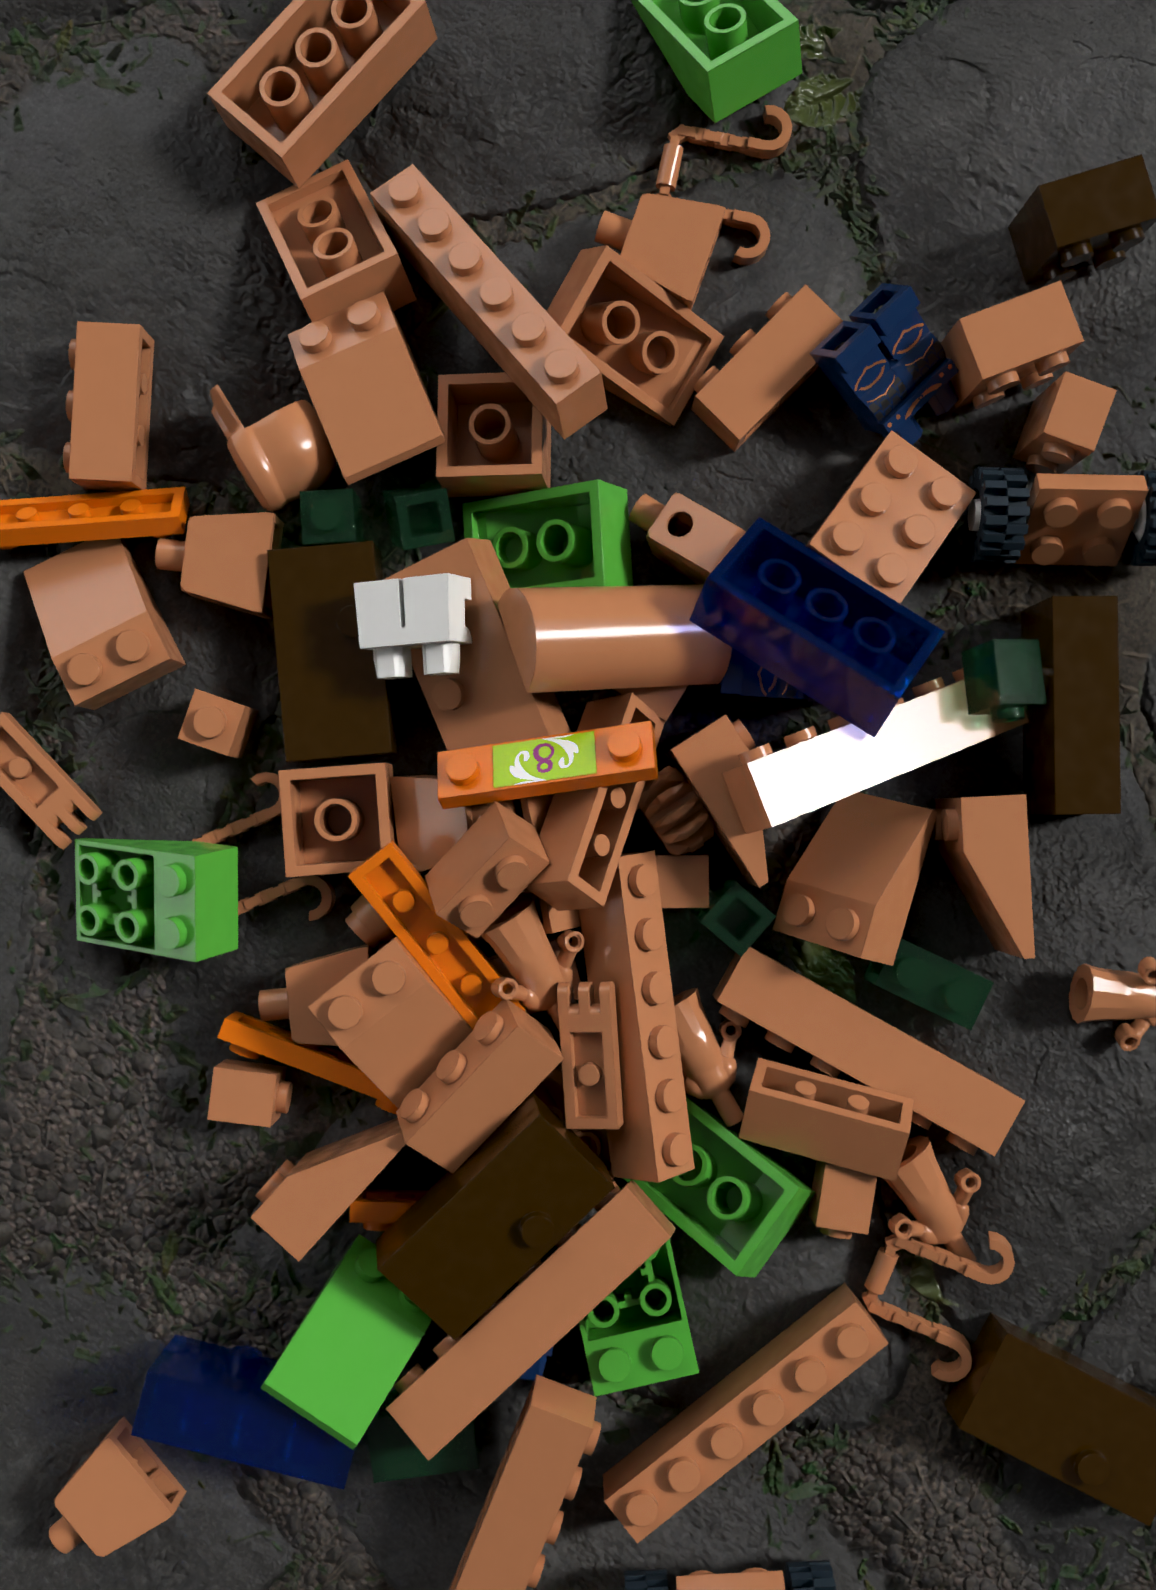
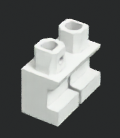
(413, 615)

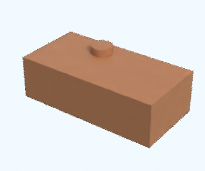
(319, 76)
(488, 695)

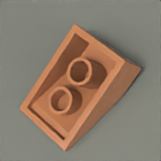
(334, 243)
(634, 332)
(366, 388)
(101, 622)
(701, 763)
(989, 858)
(858, 877)
(391, 1021)
(310, 1196)

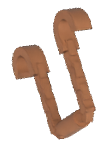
(751, 146)
(287, 887)
(881, 1273)

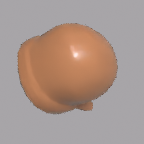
(278, 453)

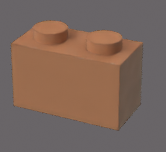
(1064, 424)
(486, 870)

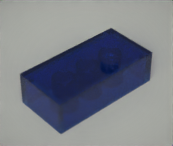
(815, 625)
(214, 1405)

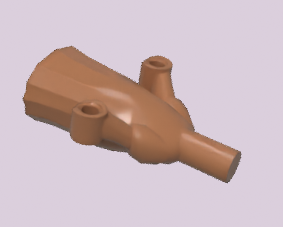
(529, 958)
(1116, 995)
(706, 1065)
(926, 1194)

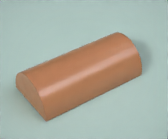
(610, 637)

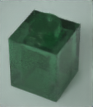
(419, 516)
(331, 517)
(1003, 678)
(735, 917)

